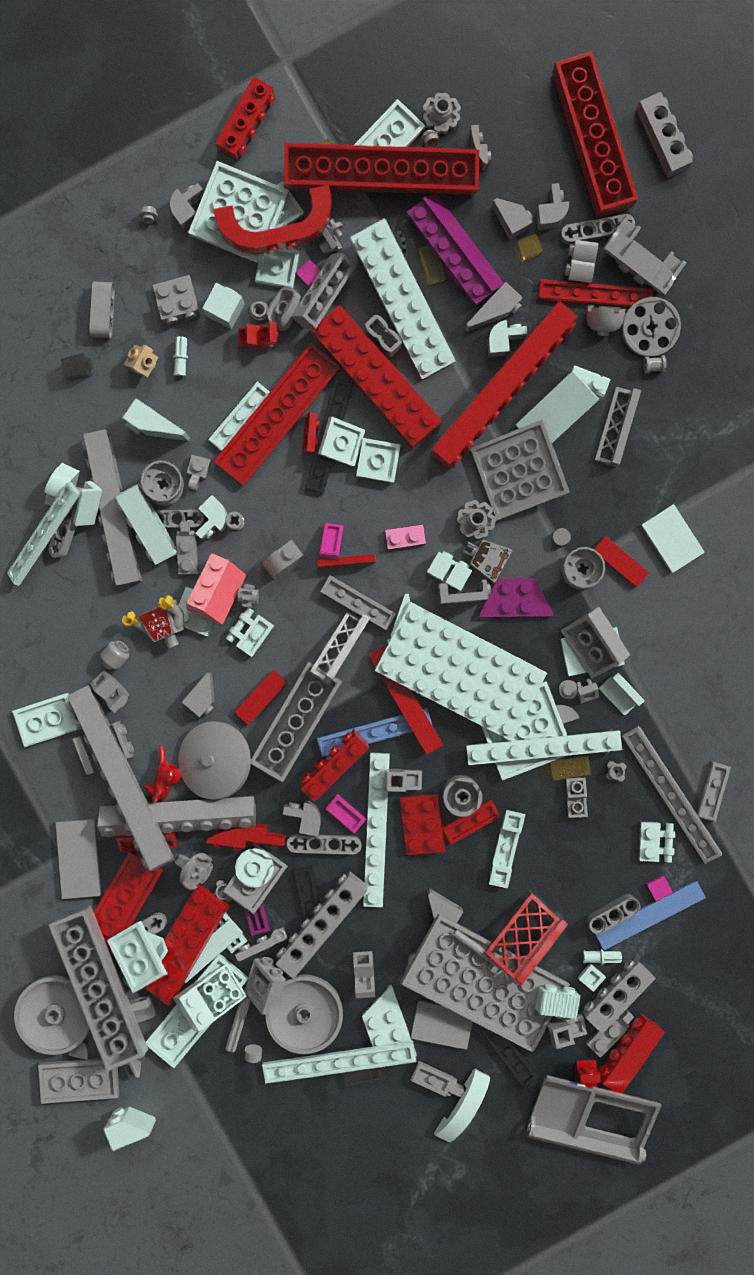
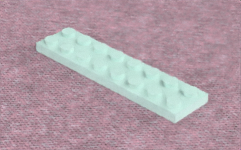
(402, 298)

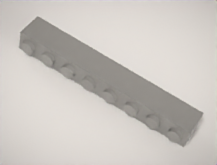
(117, 531)
(186, 816)

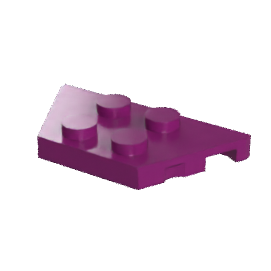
(516, 599)

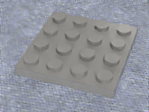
(520, 470)

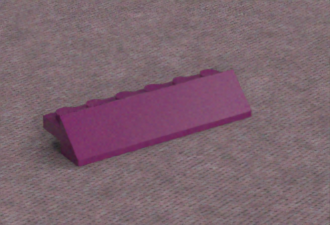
(454, 249)

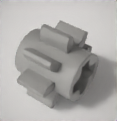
(248, 595)

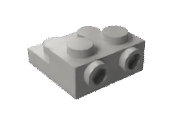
(176, 300)
(264, 984)

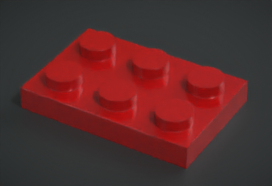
(422, 824)

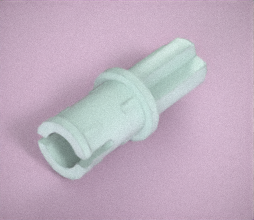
(180, 356)
(602, 957)

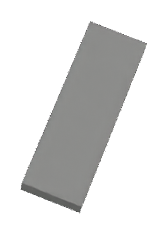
(713, 791)

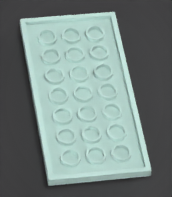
(460, 671)

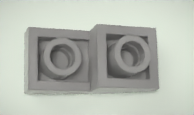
(476, 140)
(576, 798)

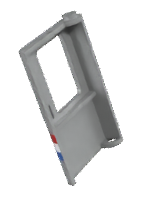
(563, 1112)

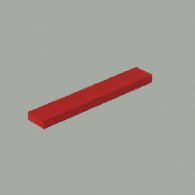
(591, 293)
(410, 709)

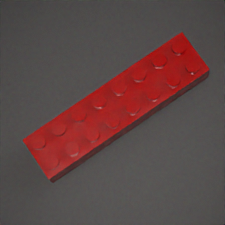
(594, 134)
(376, 377)

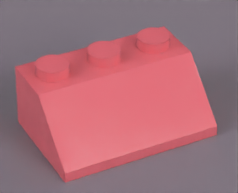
(216, 589)

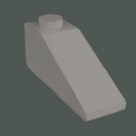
(497, 307)

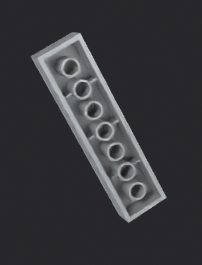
(98, 988)

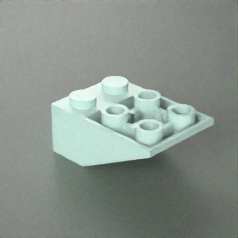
(209, 998)

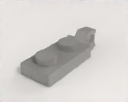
(187, 550)
(262, 943)
(601, 1043)
(436, 1080)

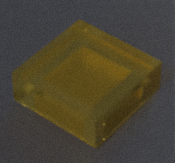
(530, 246)

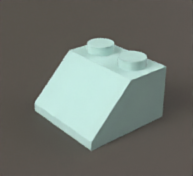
(128, 1126)

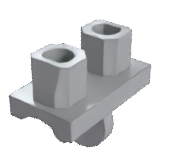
(331, 242)

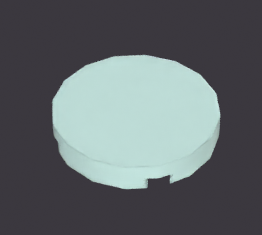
(254, 868)

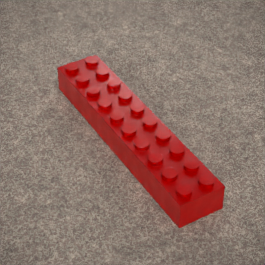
(381, 168)
(504, 384)

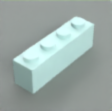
(146, 524)

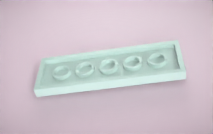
(174, 1034)

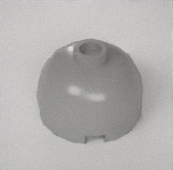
(604, 319)

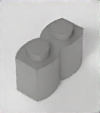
(582, 261)
(386, 338)

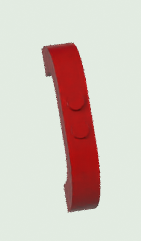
(278, 238)

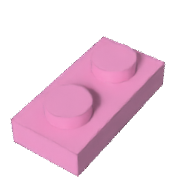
(405, 537)

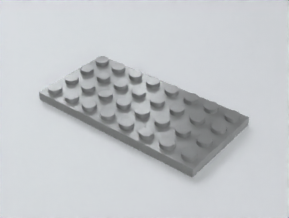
(477, 989)

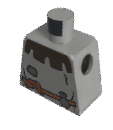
(488, 558)

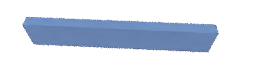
(371, 732)
(652, 914)

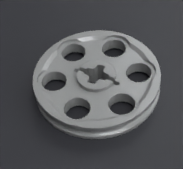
(656, 319)

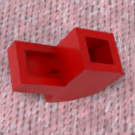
(257, 336)
(586, 1072)

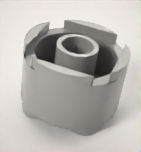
(469, 803)

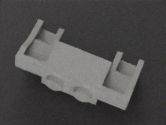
(639, 261)

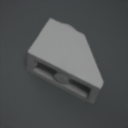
(512, 217)
(201, 697)
(444, 906)

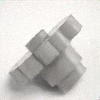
(441, 113)
(483, 512)

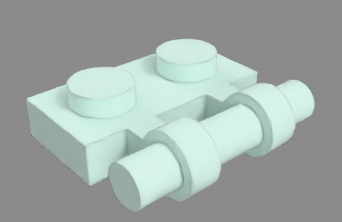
(254, 635)
(650, 842)

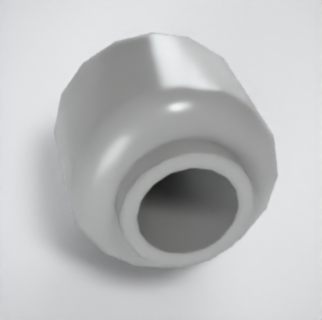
(114, 655)

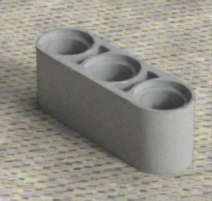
(102, 309)
(622, 913)

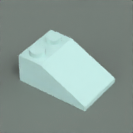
(145, 420)

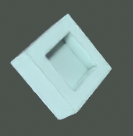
(591, 977)

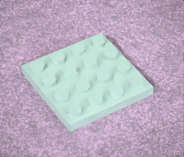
(254, 202)
(539, 722)

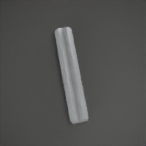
(238, 1024)

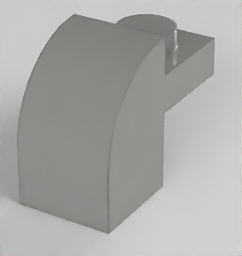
(181, 205)
(552, 214)
(281, 559)
(110, 690)
(402, 780)
(310, 816)
(364, 974)
(564, 1030)

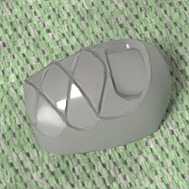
(283, 307)

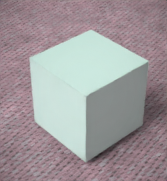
(223, 305)

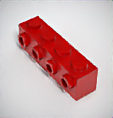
(245, 119)
(334, 764)
(630, 1053)

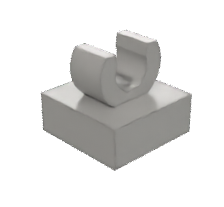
(587, 692)

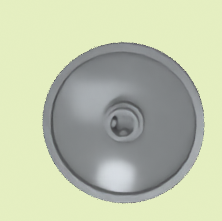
(214, 760)
(305, 1015)
(50, 1016)

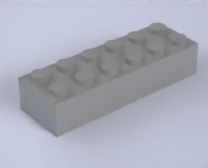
(294, 723)

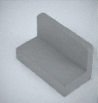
(143, 1008)

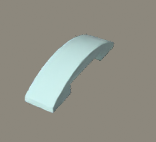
(506, 848)
(466, 1107)

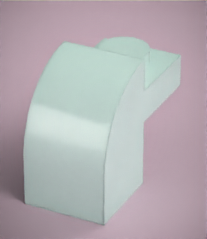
(500, 335)
(57, 481)
(217, 517)

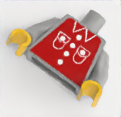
(159, 622)

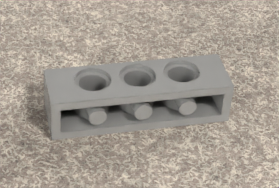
(654, 127)
(323, 291)
(616, 1006)

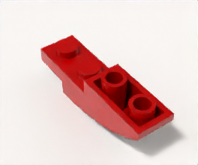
(238, 837)

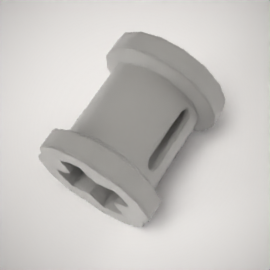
(654, 364)
(229, 520)

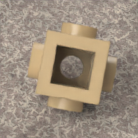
(141, 360)

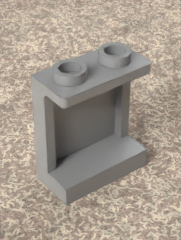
(444, 598)
(85, 752)

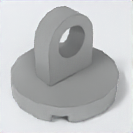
(194, 870)

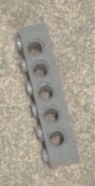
(293, 964)

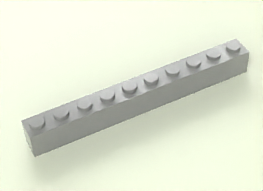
(120, 778)

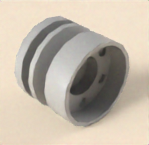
(156, 474)
(587, 558)

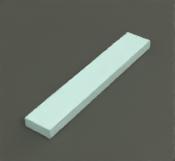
(43, 533)

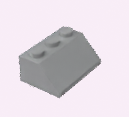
(595, 642)

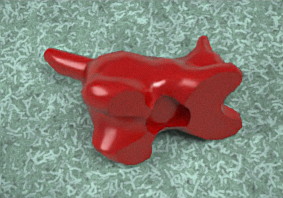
(165, 776)

